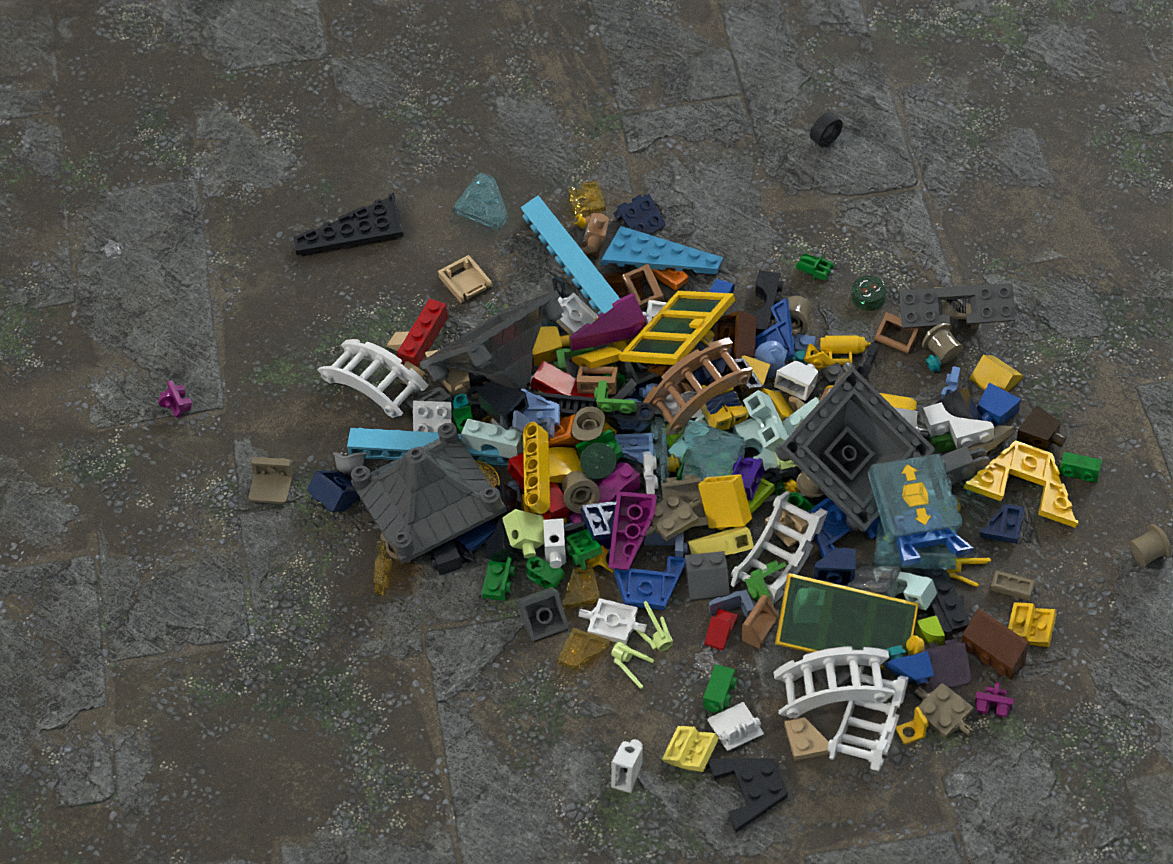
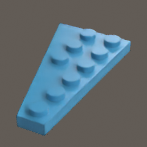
(642, 249)

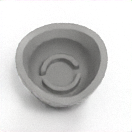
(348, 463)

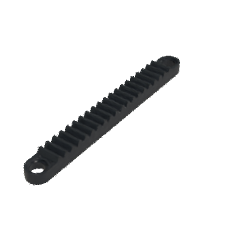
(571, 405)

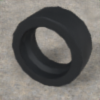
(826, 129)

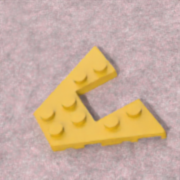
(1032, 465)

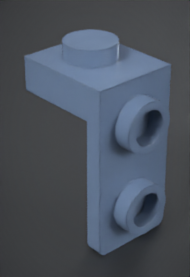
(520, 421)
(678, 541)
(732, 601)

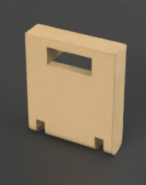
(467, 283)

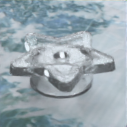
(112, 245)
(705, 656)

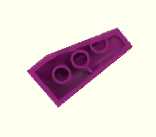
(617, 324)
(622, 479)
(631, 521)

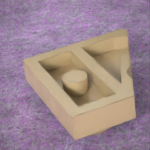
(805, 739)

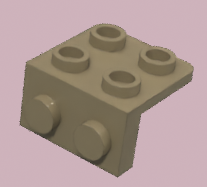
(270, 480)

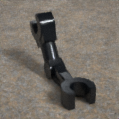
(872, 353)
(779, 474)

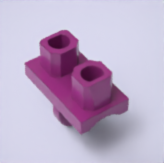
(172, 399)
(1003, 703)

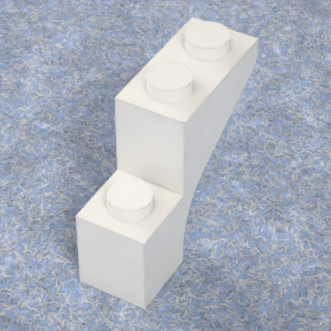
(963, 431)

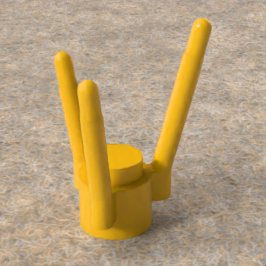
(959, 561)

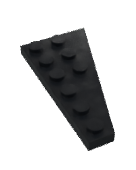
(357, 227)

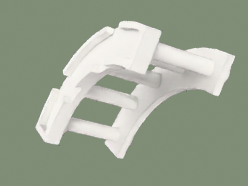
(380, 357)
(795, 560)
(828, 659)
(886, 730)

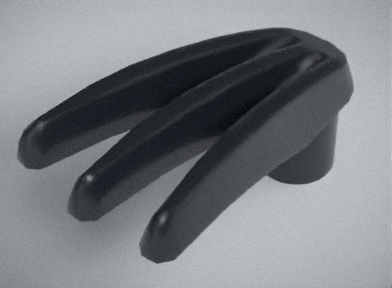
(574, 528)

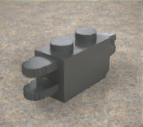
(964, 464)

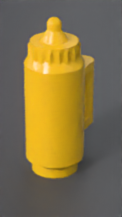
(843, 345)

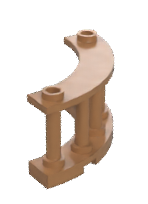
(683, 369)

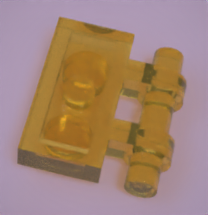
(592, 197)

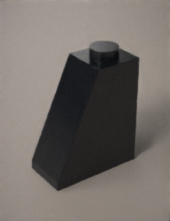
(501, 402)
(961, 405)

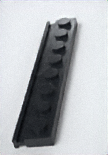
(946, 603)

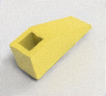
(730, 541)

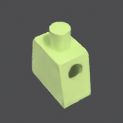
(524, 531)

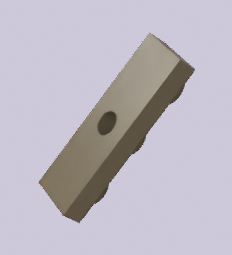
(1001, 434)

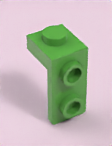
(561, 354)
(607, 405)
(943, 442)
(756, 583)

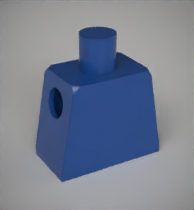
(997, 405)

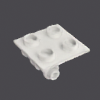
(430, 415)
(735, 726)

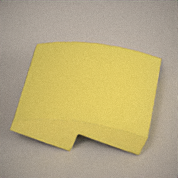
(690, 748)

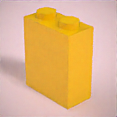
(725, 501)

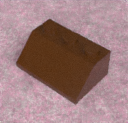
(741, 330)
(995, 644)

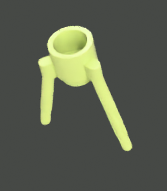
(662, 639)
(624, 653)

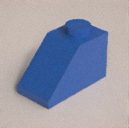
(916, 667)

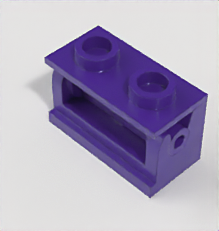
(751, 472)

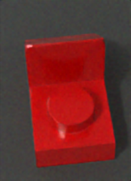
(720, 629)

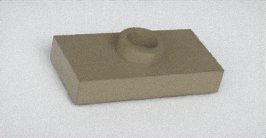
(1012, 585)

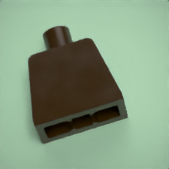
(1040, 430)

